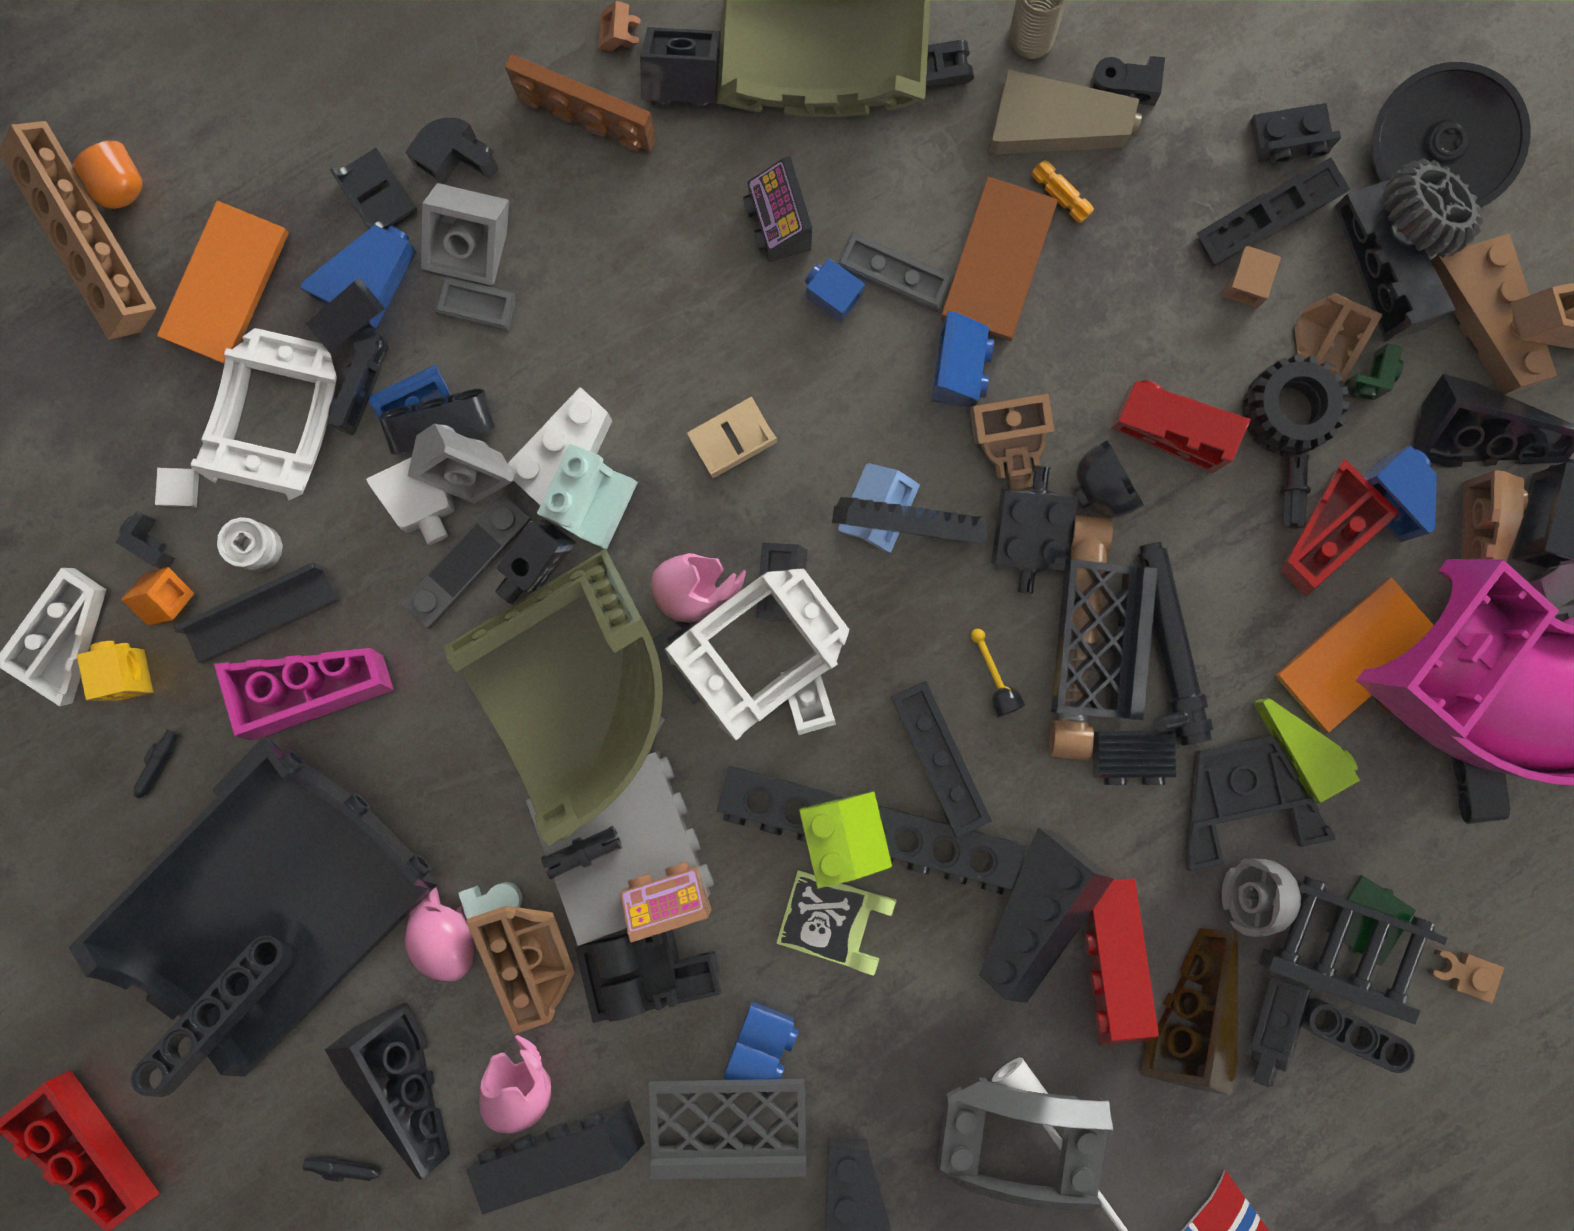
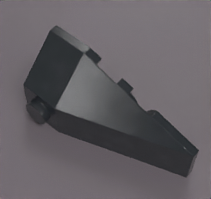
(1476, 423)

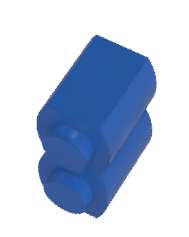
(761, 1044)

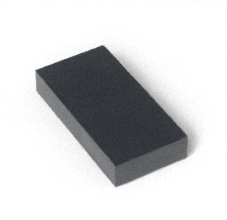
(345, 315)

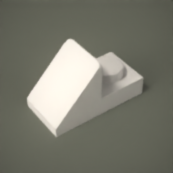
(811, 707)

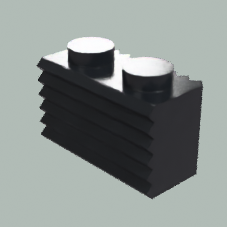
(1134, 754)

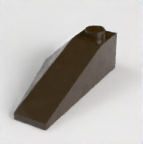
(1200, 1019)

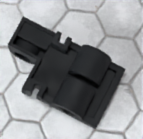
(642, 976)

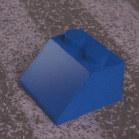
(961, 361)
(1411, 488)

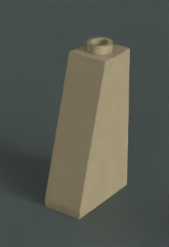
(1060, 116)

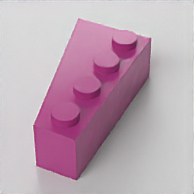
(295, 689)

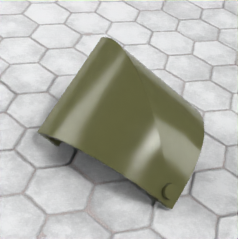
(568, 691)

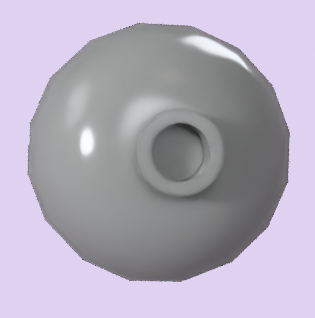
(1260, 897)

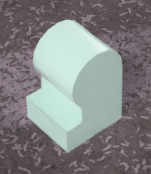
(498, 896)

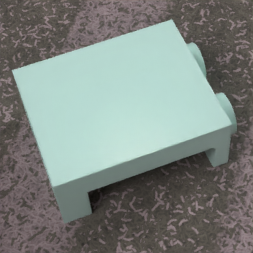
(587, 497)

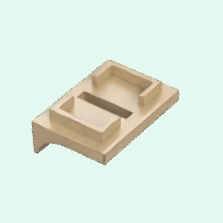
(749, 429)

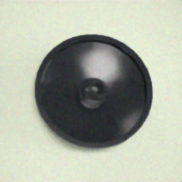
(1459, 118)

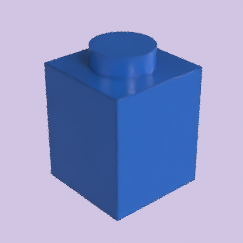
(833, 289)

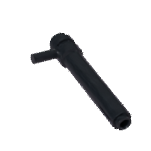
(1187, 702)

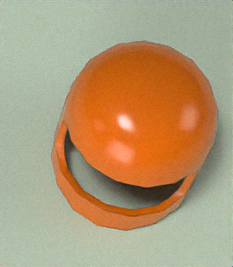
(109, 174)

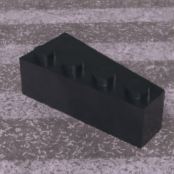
(1393, 271)

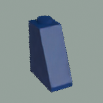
(376, 257)

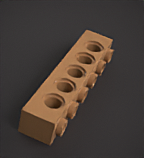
(76, 229)

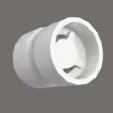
(249, 544)

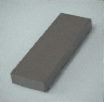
(895, 271)

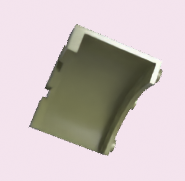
(823, 55)

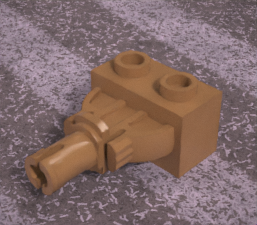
(1013, 434)

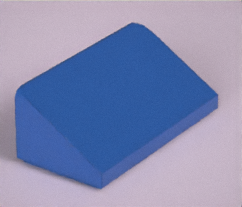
(417, 388)

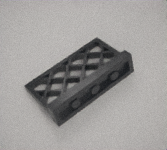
(1128, 642)

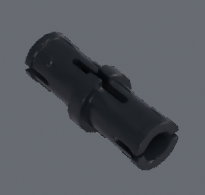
(581, 852)

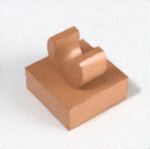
(614, 27)

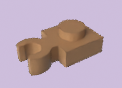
(1470, 975)

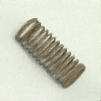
(1034, 37)

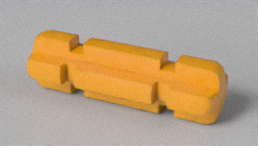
(1062, 190)

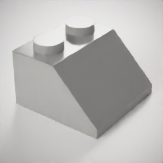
(463, 233)
(458, 464)

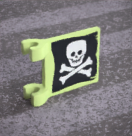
(831, 921)

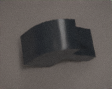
(444, 144)

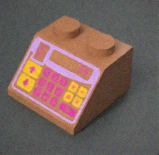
(664, 901)

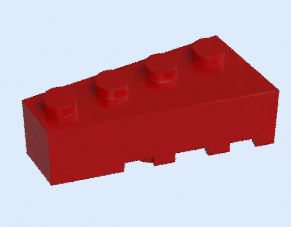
(1120, 967)
(78, 1150)

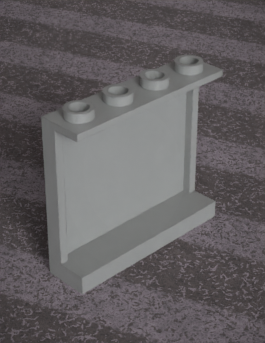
(652, 839)

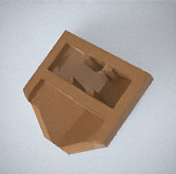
(1335, 332)

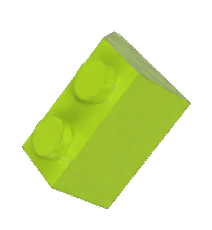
(845, 839)

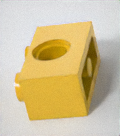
(114, 672)

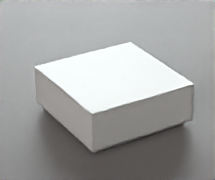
(177, 487)

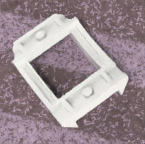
(255, 464)
(715, 681)

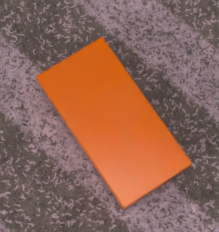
(223, 282)
(1365, 637)

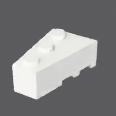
(52, 634)

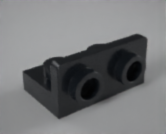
(1293, 133)

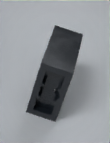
(1548, 520)

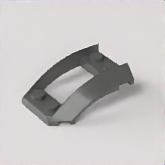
(1081, 1151)

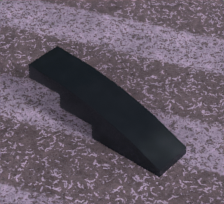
(1273, 211)

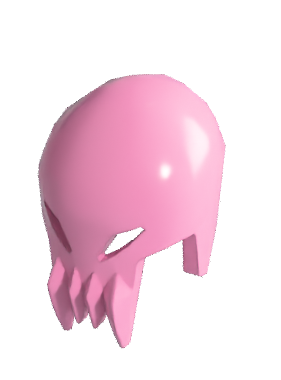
(687, 588)
(439, 940)
(514, 1094)

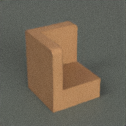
(1252, 277)

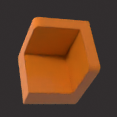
(158, 596)

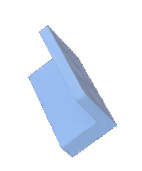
(881, 485)

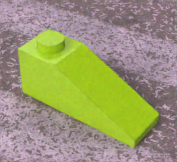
(1317, 760)

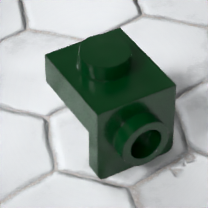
(1383, 373)

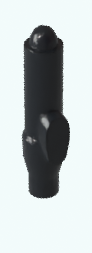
(154, 760)
(339, 1170)

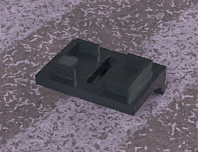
(366, 176)

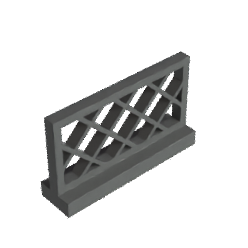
(724, 1159)

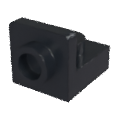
(136, 540)

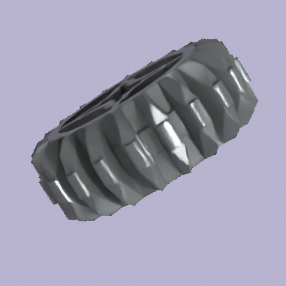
(1432, 208)

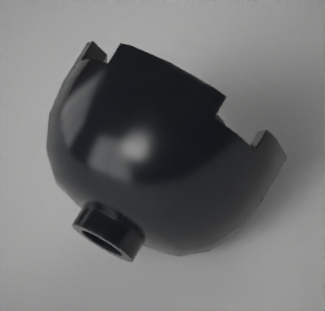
(1105, 483)

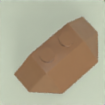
(523, 962)

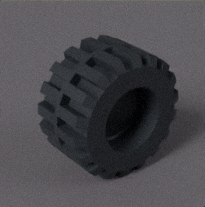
(1316, 384)

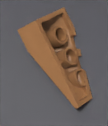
(1492, 514)

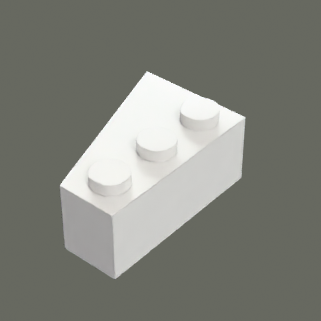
(577, 422)

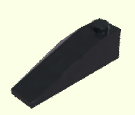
(389, 1078)

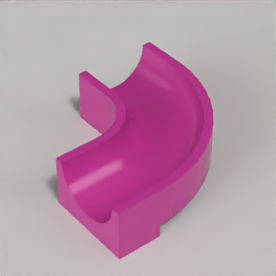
(1489, 676)

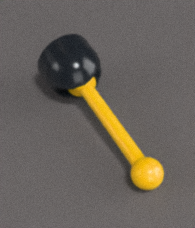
(1005, 698)

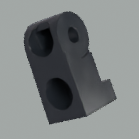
(1130, 79)

